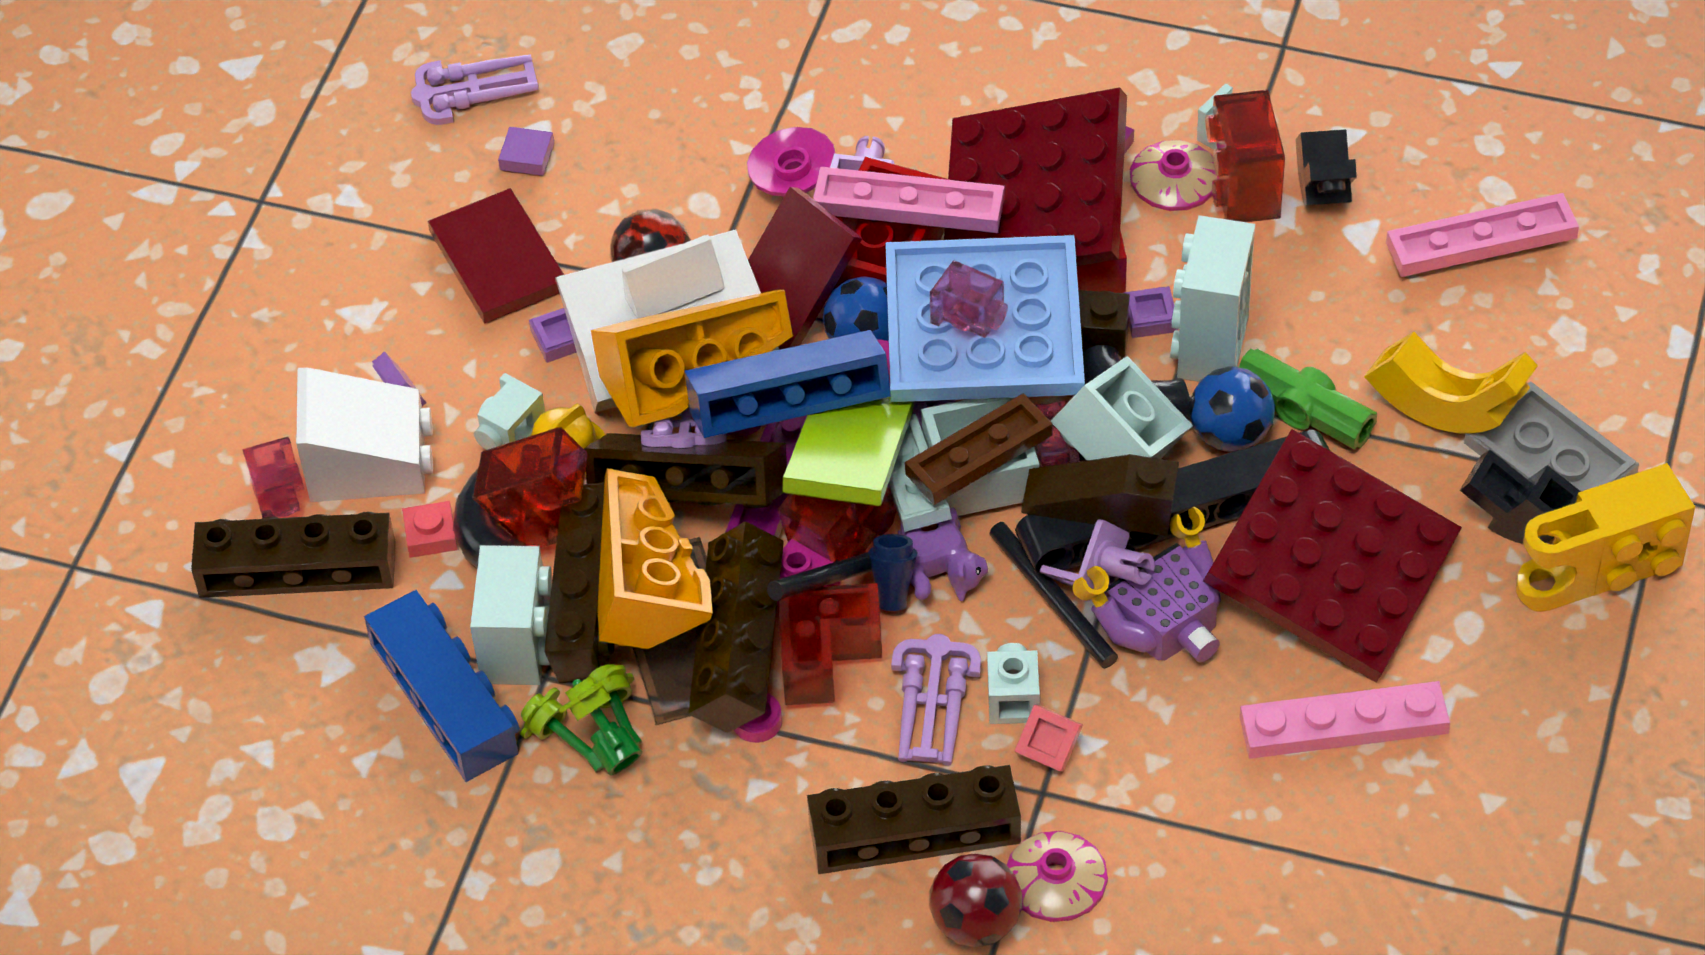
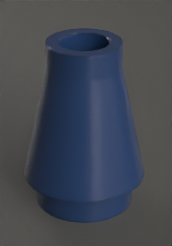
(892, 568)

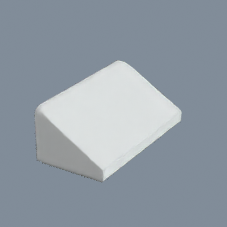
(672, 278)

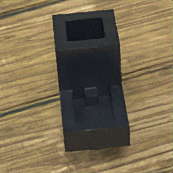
(1325, 167)
(1512, 497)

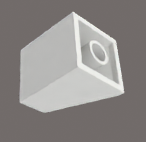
(360, 437)

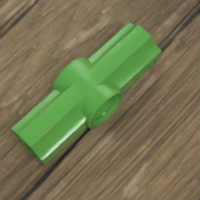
(1311, 400)

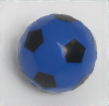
(857, 307)
(1231, 409)

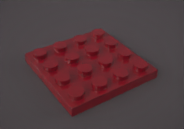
(1056, 167)
(1333, 555)

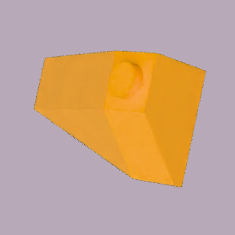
(647, 356)
(645, 567)

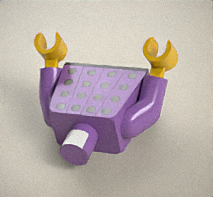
(1170, 609)

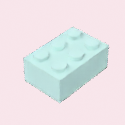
(1213, 296)

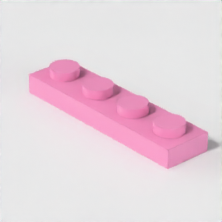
(910, 199)
(1482, 234)
(1344, 719)

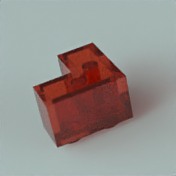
(1246, 157)
(530, 482)
(833, 526)
(826, 628)

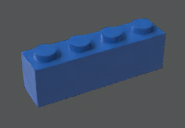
(787, 383)
(443, 685)

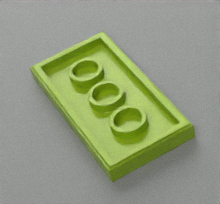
(848, 452)

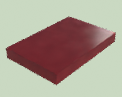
(497, 255)
(805, 256)

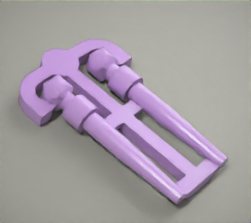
(472, 91)
(663, 435)
(937, 648)

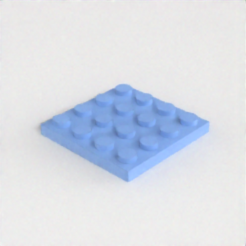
(1032, 350)

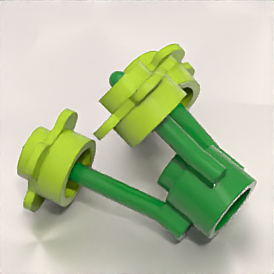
(605, 687)

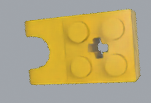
(1607, 539)

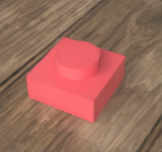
(429, 529)
(1048, 737)

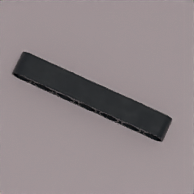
(1214, 486)

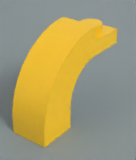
(1444, 396)

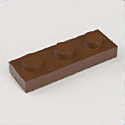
(978, 449)

